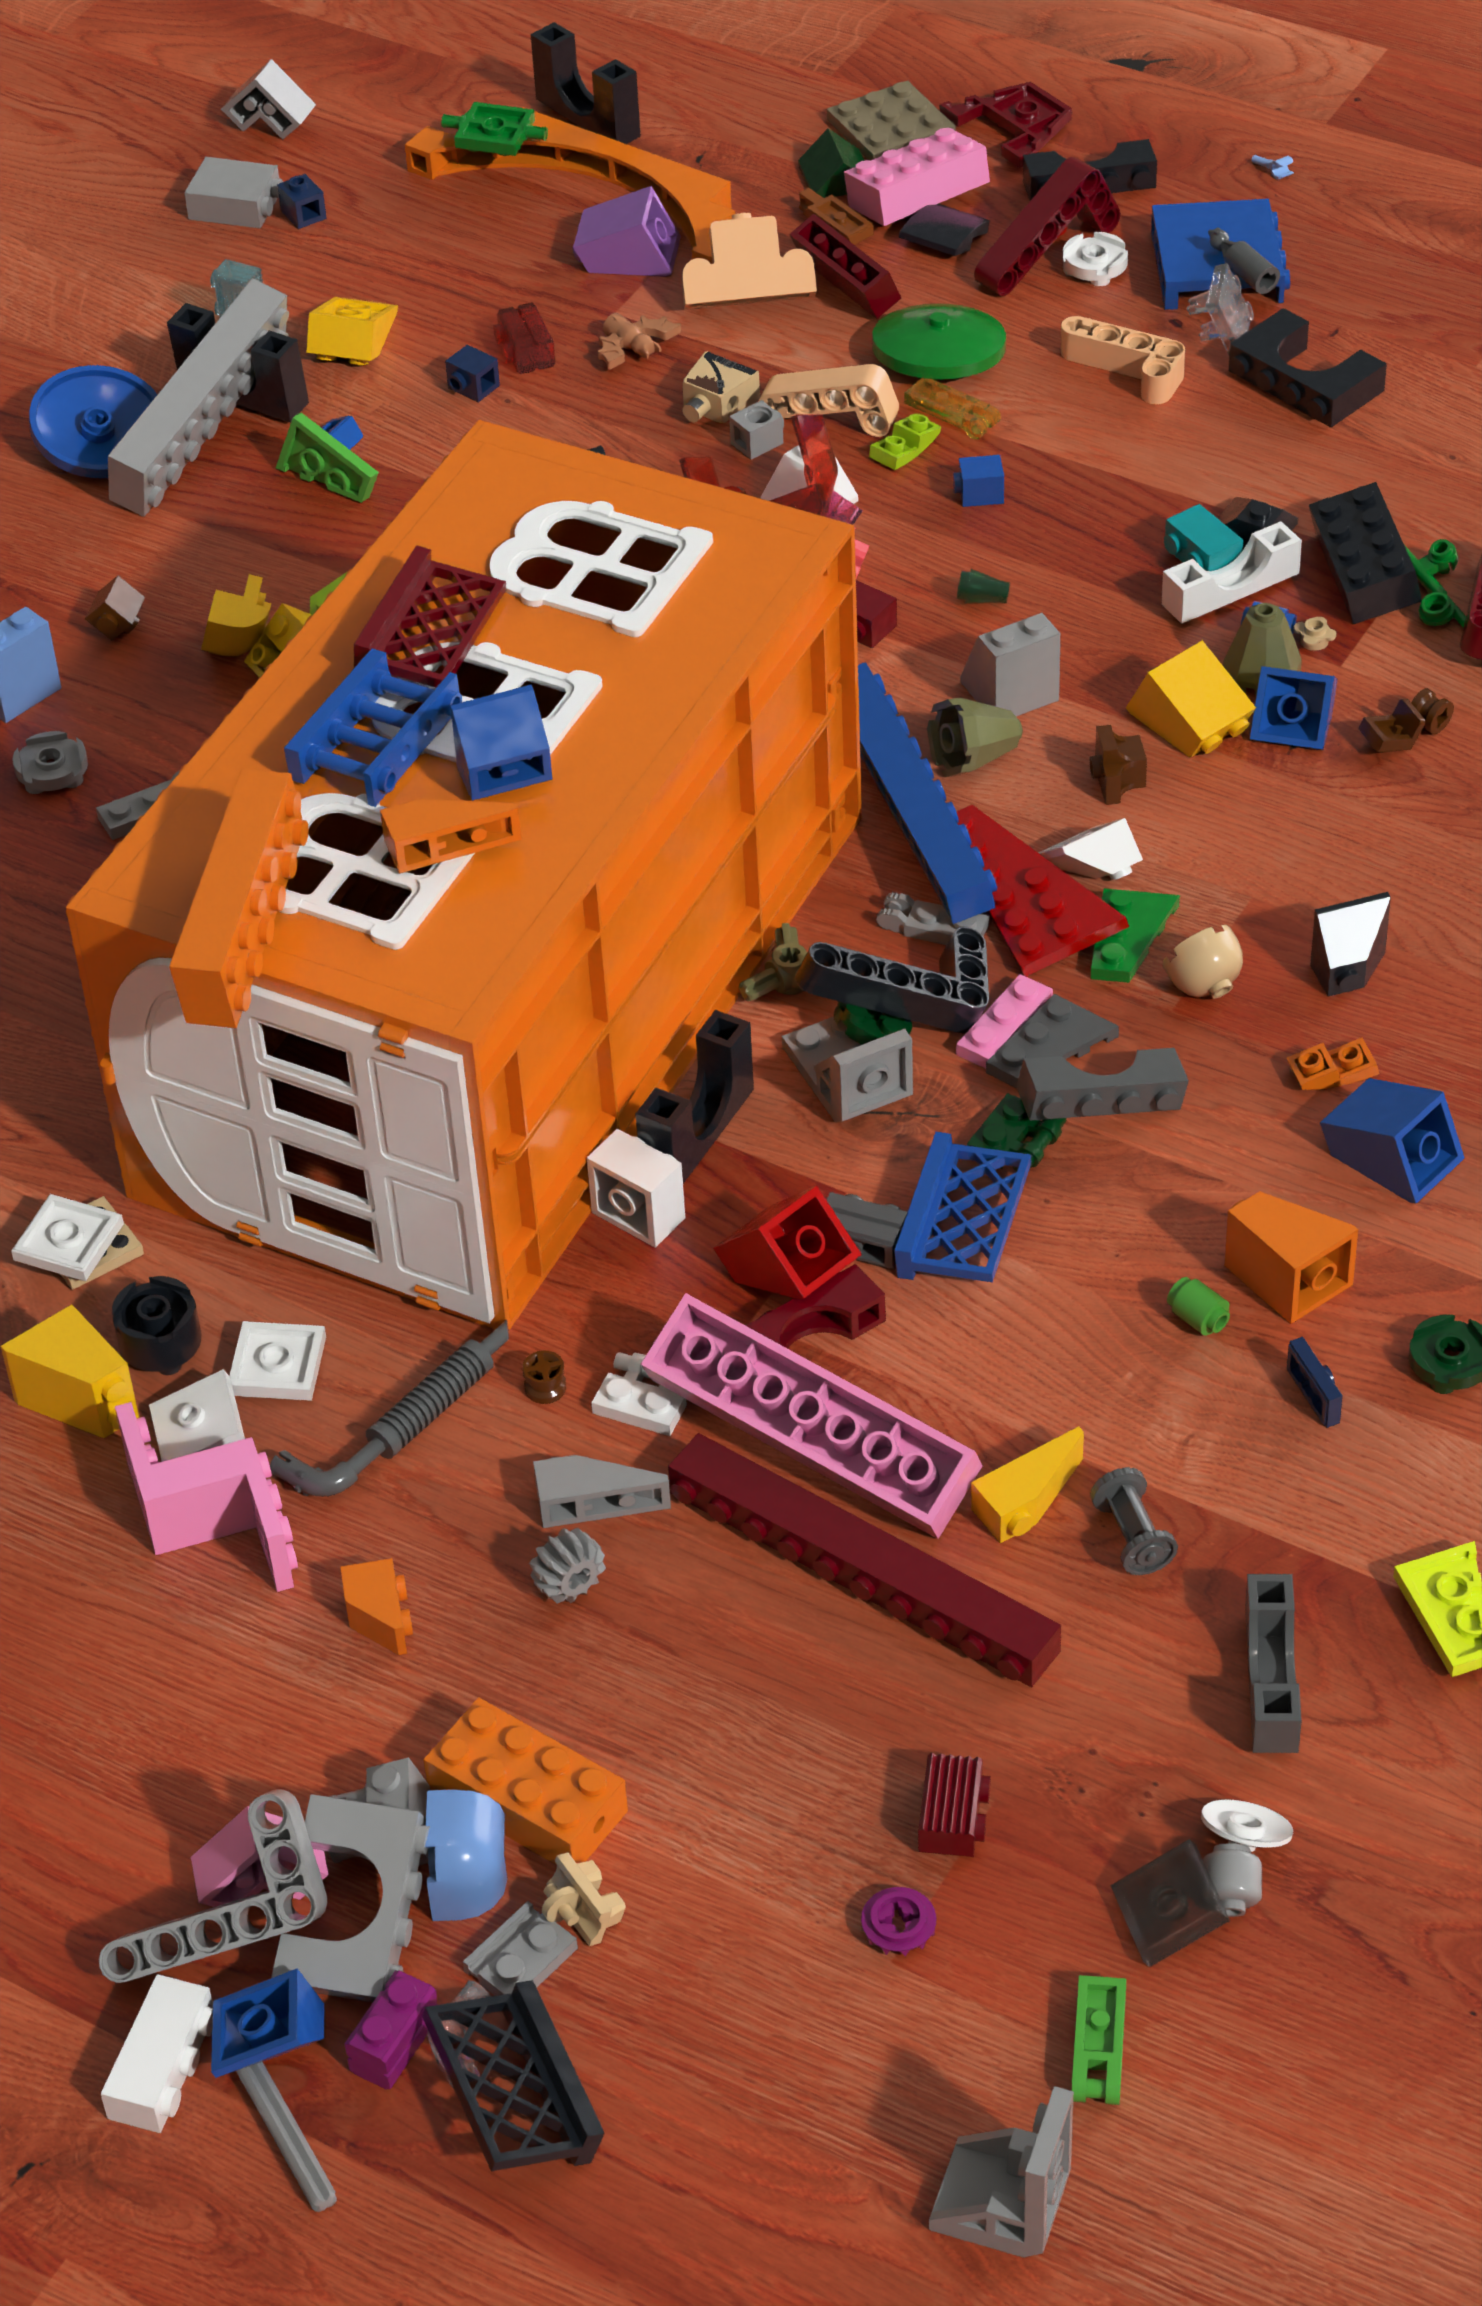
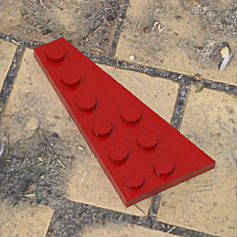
(1037, 904)

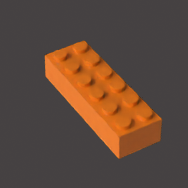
(239, 898)

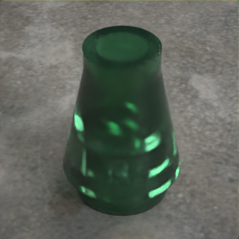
(981, 588)

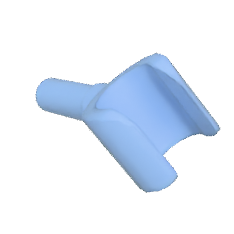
(1278, 167)

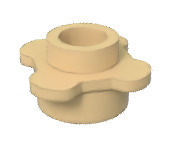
(1315, 633)

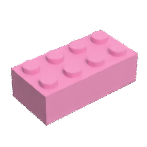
(916, 176)

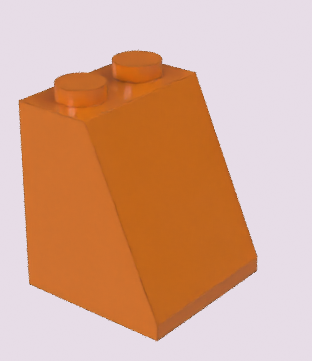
(1289, 1253)

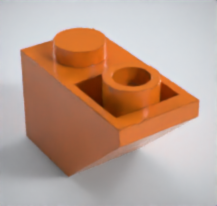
(373, 1603)

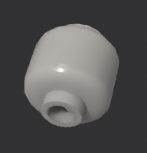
(1235, 1876)

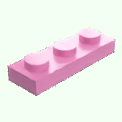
(1002, 1020)

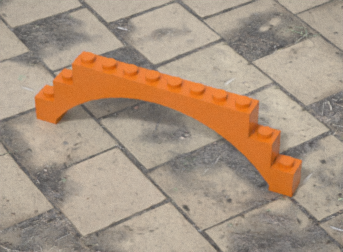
(687, 194)

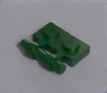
(1010, 1126)

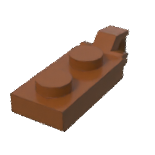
(837, 215)

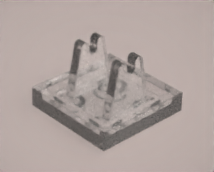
(1226, 307)

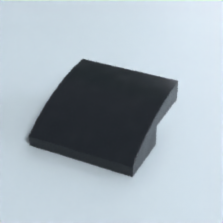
(944, 229)

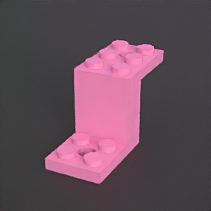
(207, 1496)

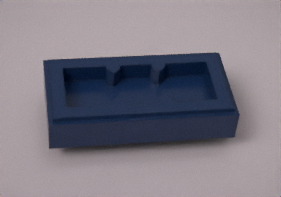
(1314, 1382)

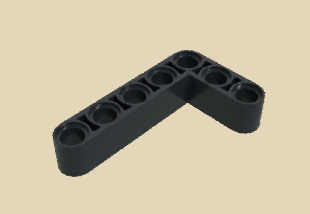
(942, 999)

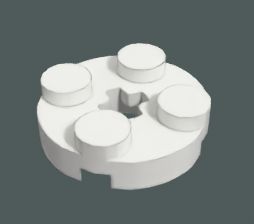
(1095, 257)

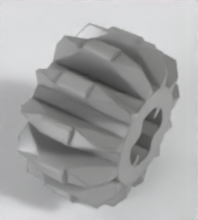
(567, 1565)

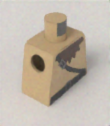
(718, 388)

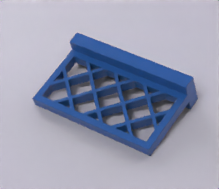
(930, 1197)

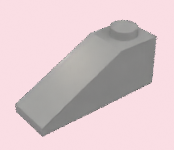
(591, 1489)

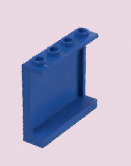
(1184, 248)

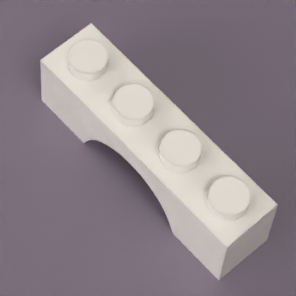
(1266, 560)

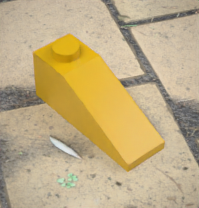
(1022, 1490)

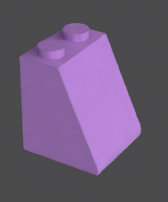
(627, 236)

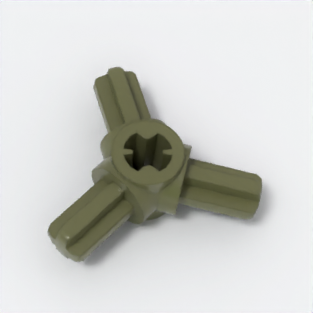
(780, 970)

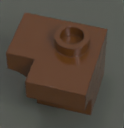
(1118, 763)

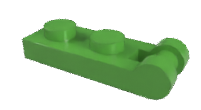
(1099, 2038)

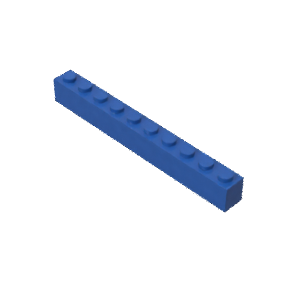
(920, 804)

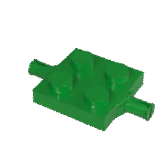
(494, 128)

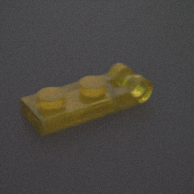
(952, 407)

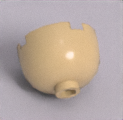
(1206, 963)

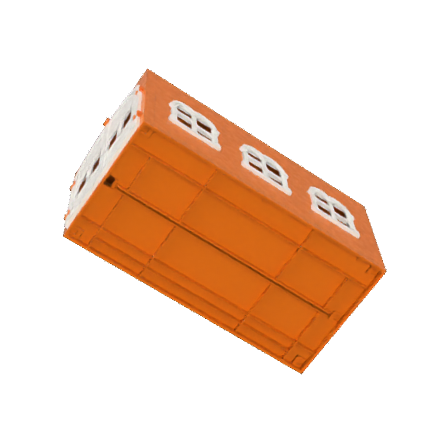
(527, 991)

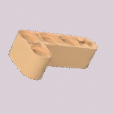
(1128, 352)
(837, 390)

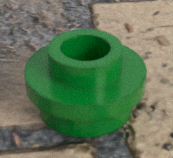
(1436, 609)

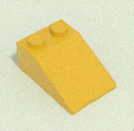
(349, 329)

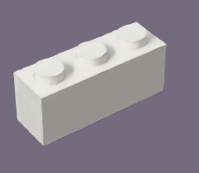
(159, 2054)

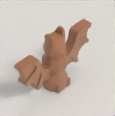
(633, 336)

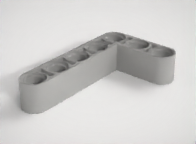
(233, 1916)

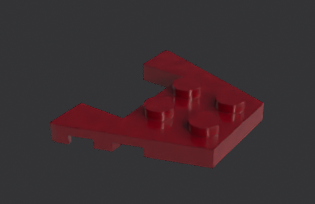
(1020, 109)

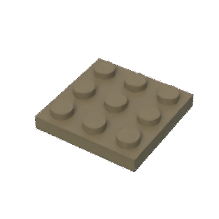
(887, 119)

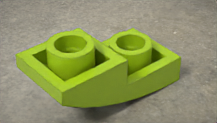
(907, 441)

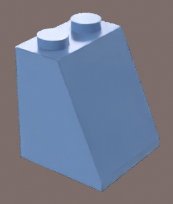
(26, 663)

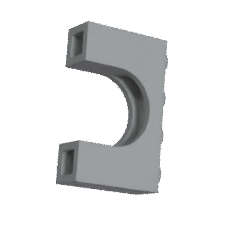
(393, 1843)

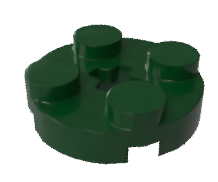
(868, 1025)
(1441, 1370)

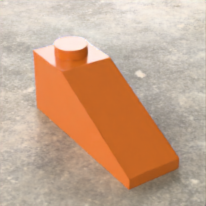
(441, 830)

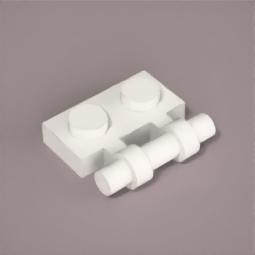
(637, 1402)

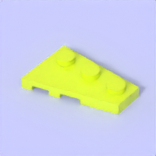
(1448, 1603)

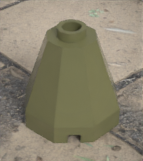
(1261, 641)
(970, 734)

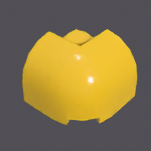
(236, 620)

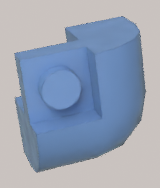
(464, 1854)

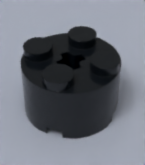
(157, 1325)

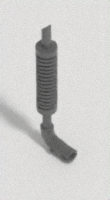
(401, 1422)

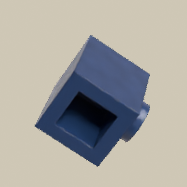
(301, 201)
(472, 373)

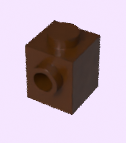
(115, 608)

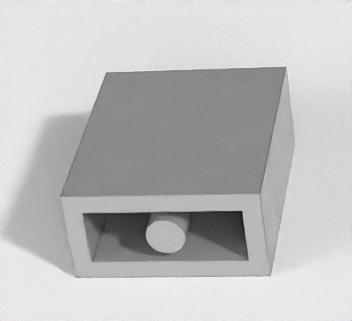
(232, 192)

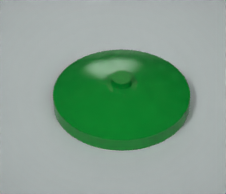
(939, 341)

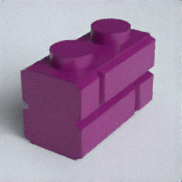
(390, 2030)

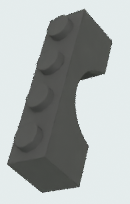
(1059, 1090)
(1271, 1664)

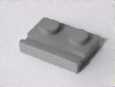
(520, 1951)

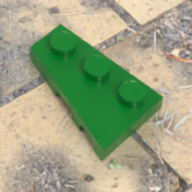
(1123, 953)

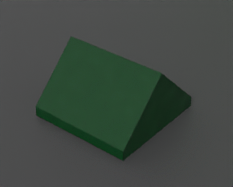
(825, 164)

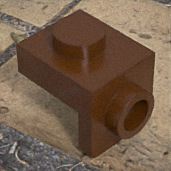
(1393, 731)

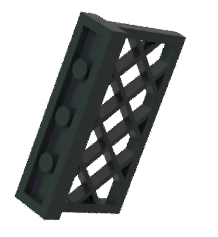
(550, 2076)

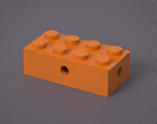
(547, 1791)

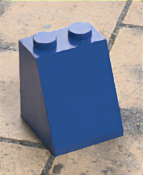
(1395, 1136)

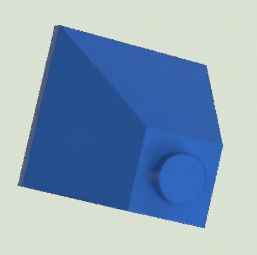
(1293, 707)
(265, 2022)

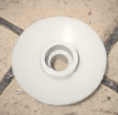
(1247, 1824)

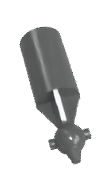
(1246, 262)

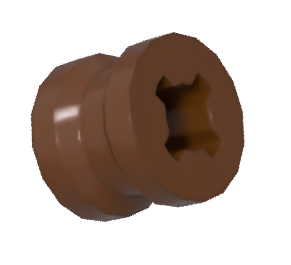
(1434, 710)
(550, 1368)

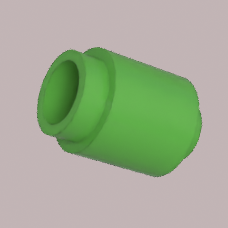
(1199, 1306)

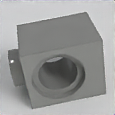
(756, 429)

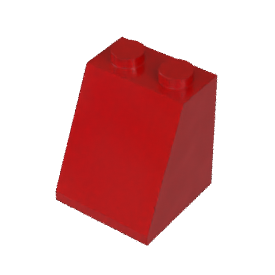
(789, 1246)

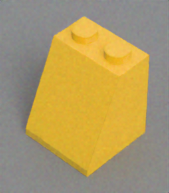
(1192, 702)
(69, 1373)

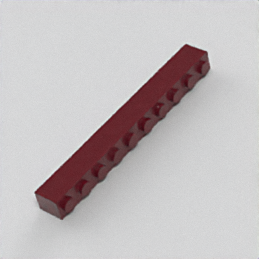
(865, 1560)

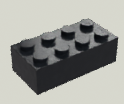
(1365, 553)

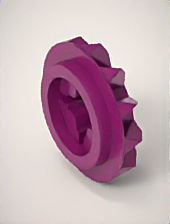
(914, 1910)

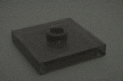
(1169, 1903)

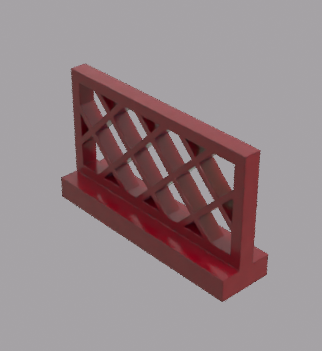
(400, 611)

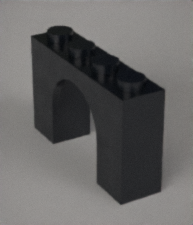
(614, 102)
(276, 358)
(1325, 395)
(721, 1087)

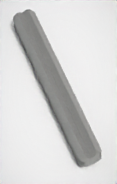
(288, 2136)

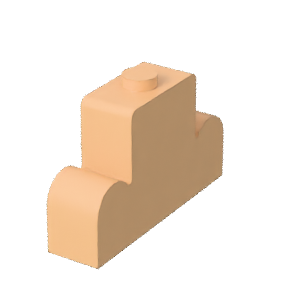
(747, 266)

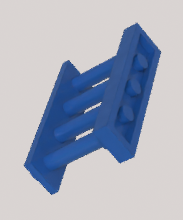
(355, 700)

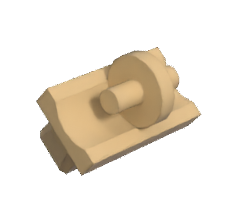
(575, 1899)

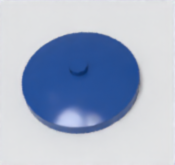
(85, 415)

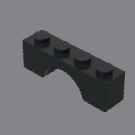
(1126, 169)

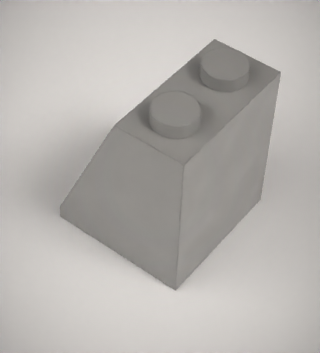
(1015, 666)

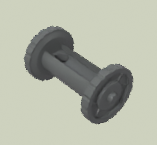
(1146, 1547)

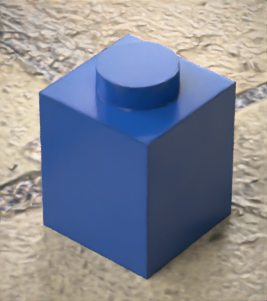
(980, 480)

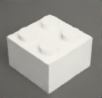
(636, 1187)

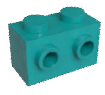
(1201, 537)

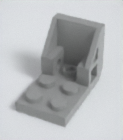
(851, 1075)
(1008, 2182)

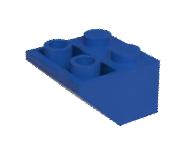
(500, 742)

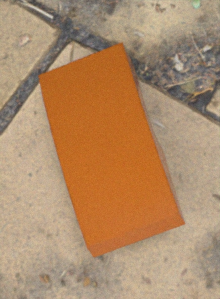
(1326, 1069)

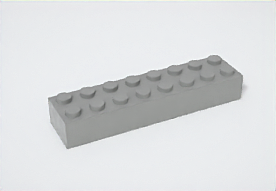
(194, 401)

